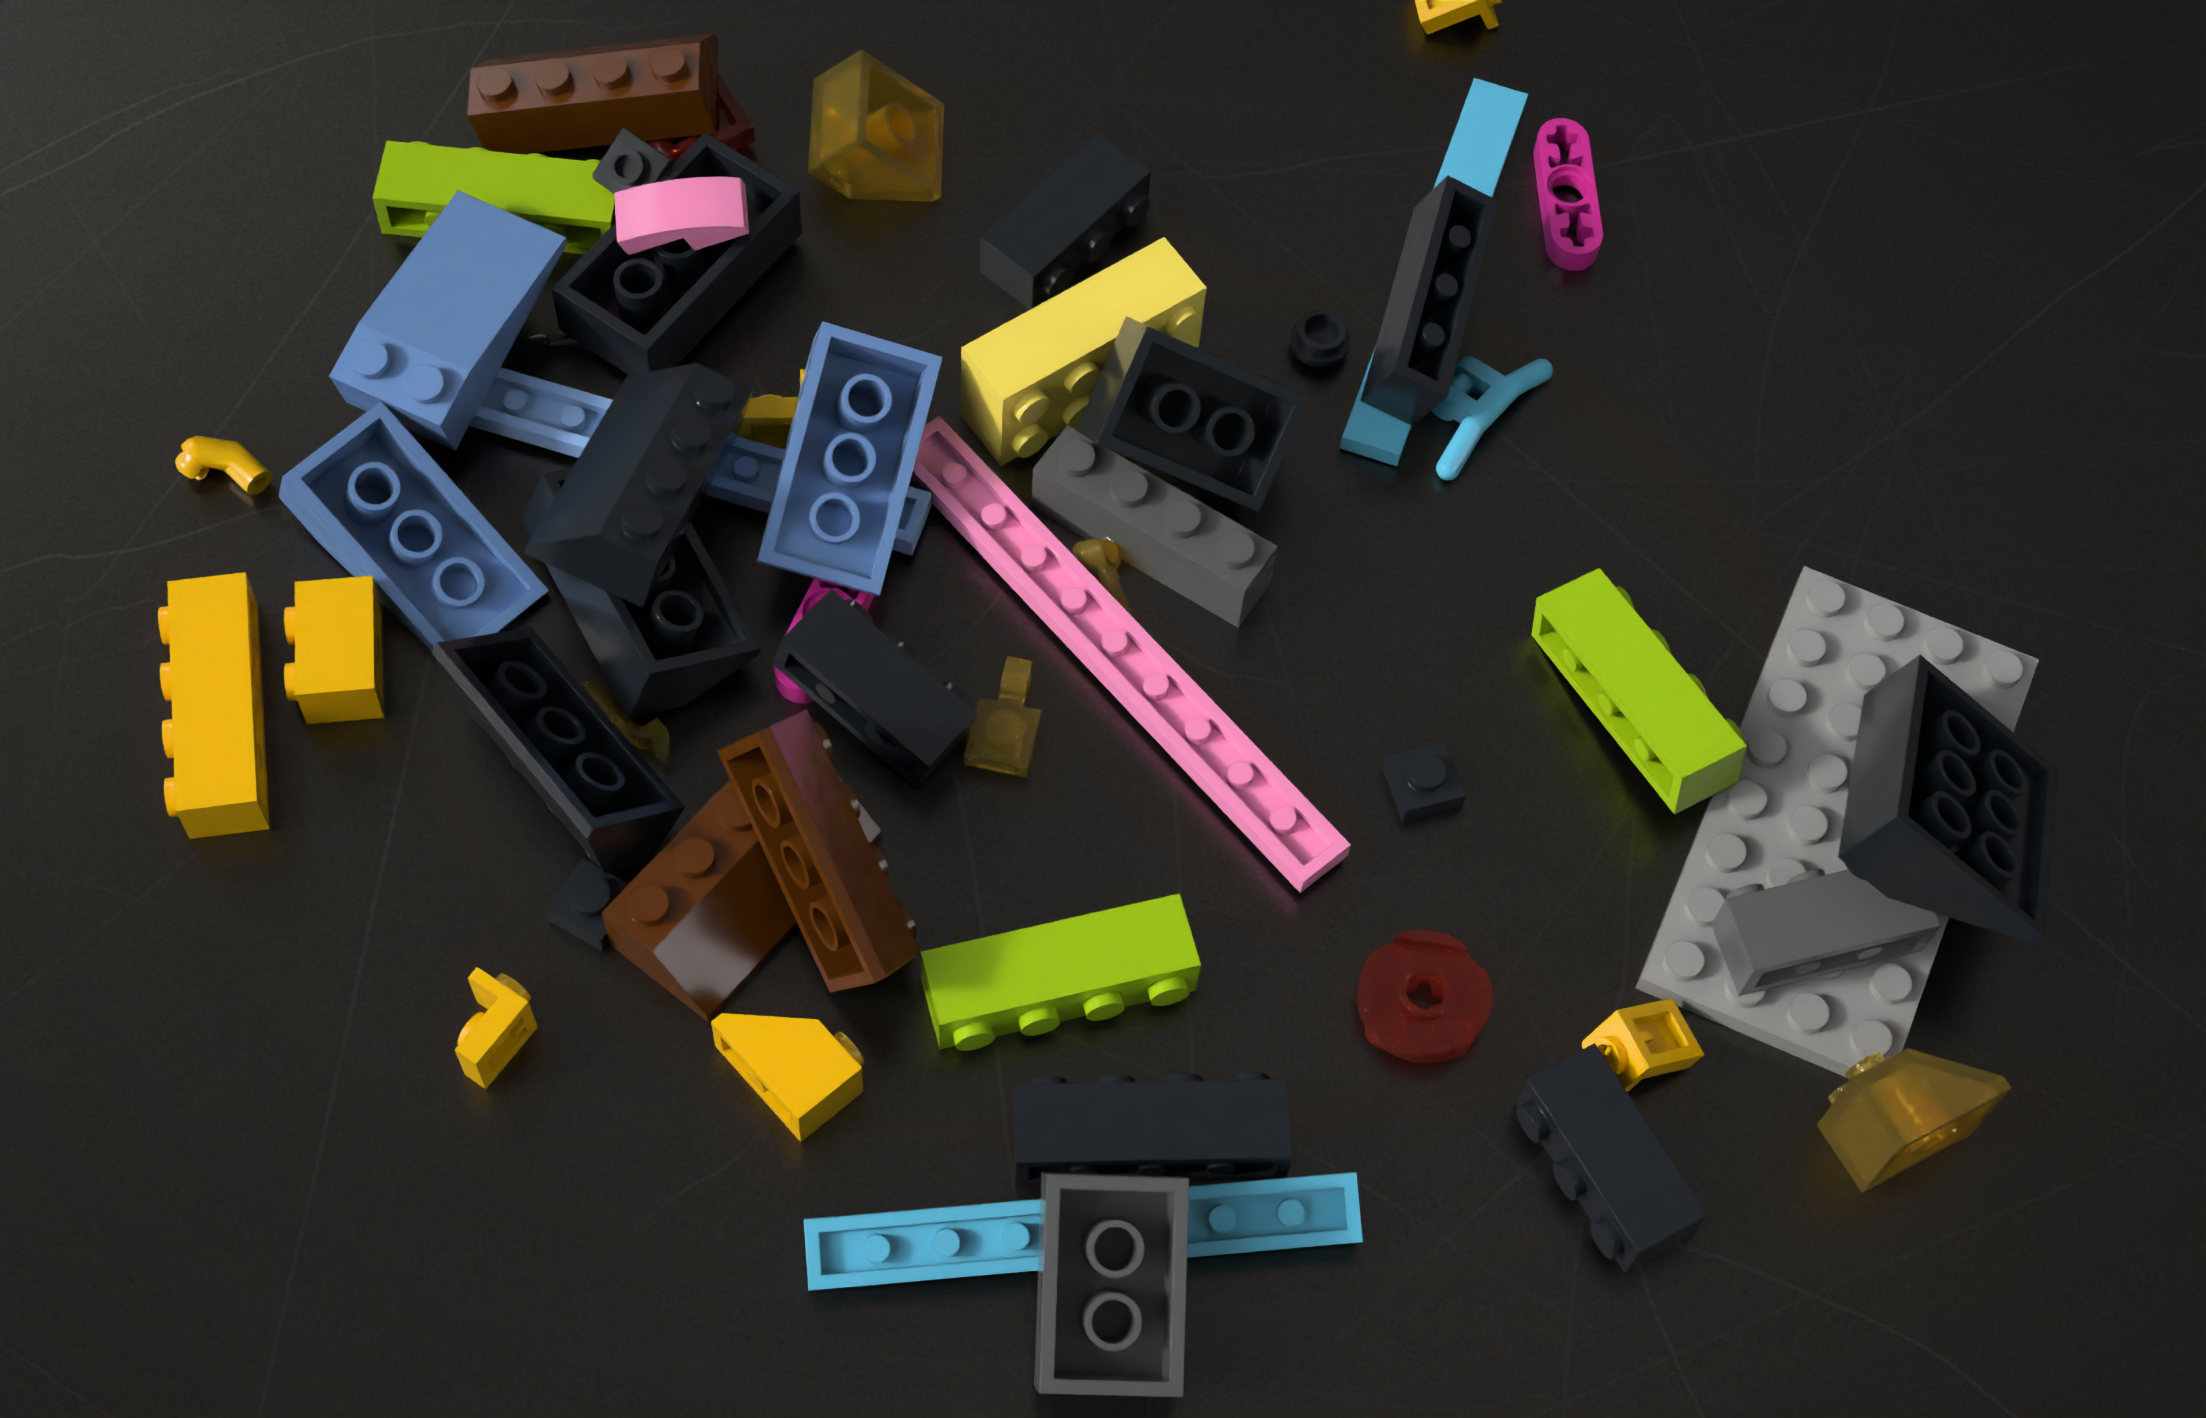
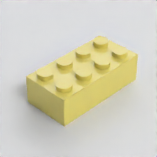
(1044, 365)

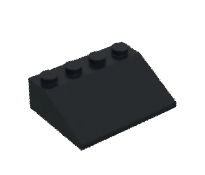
(1949, 806)

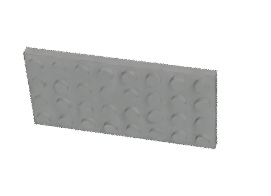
(1792, 811)

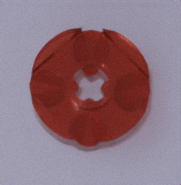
(1416, 1033)

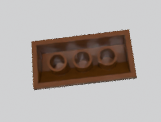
(593, 93)
(821, 852)
(706, 907)

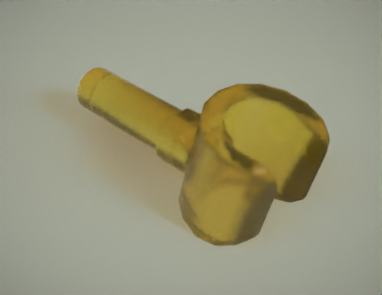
(1103, 557)

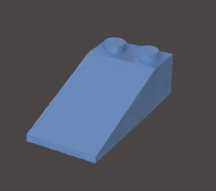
(448, 319)
(849, 458)
(402, 520)

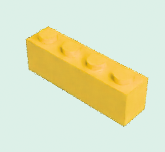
(215, 706)

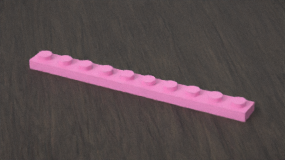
(1127, 660)

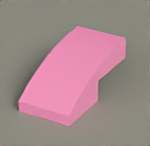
(687, 208)

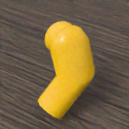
(226, 455)

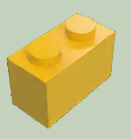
(336, 650)

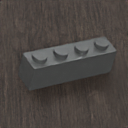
(1154, 526)

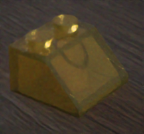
(875, 133)
(1905, 1112)

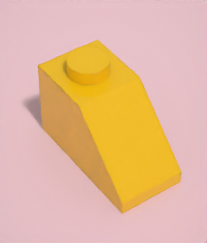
(792, 1066)

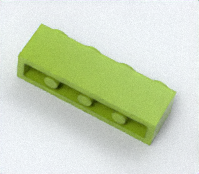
(554, 193)
(1639, 690)
(1060, 972)

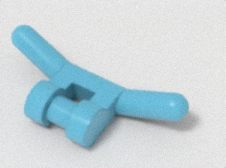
(1474, 415)

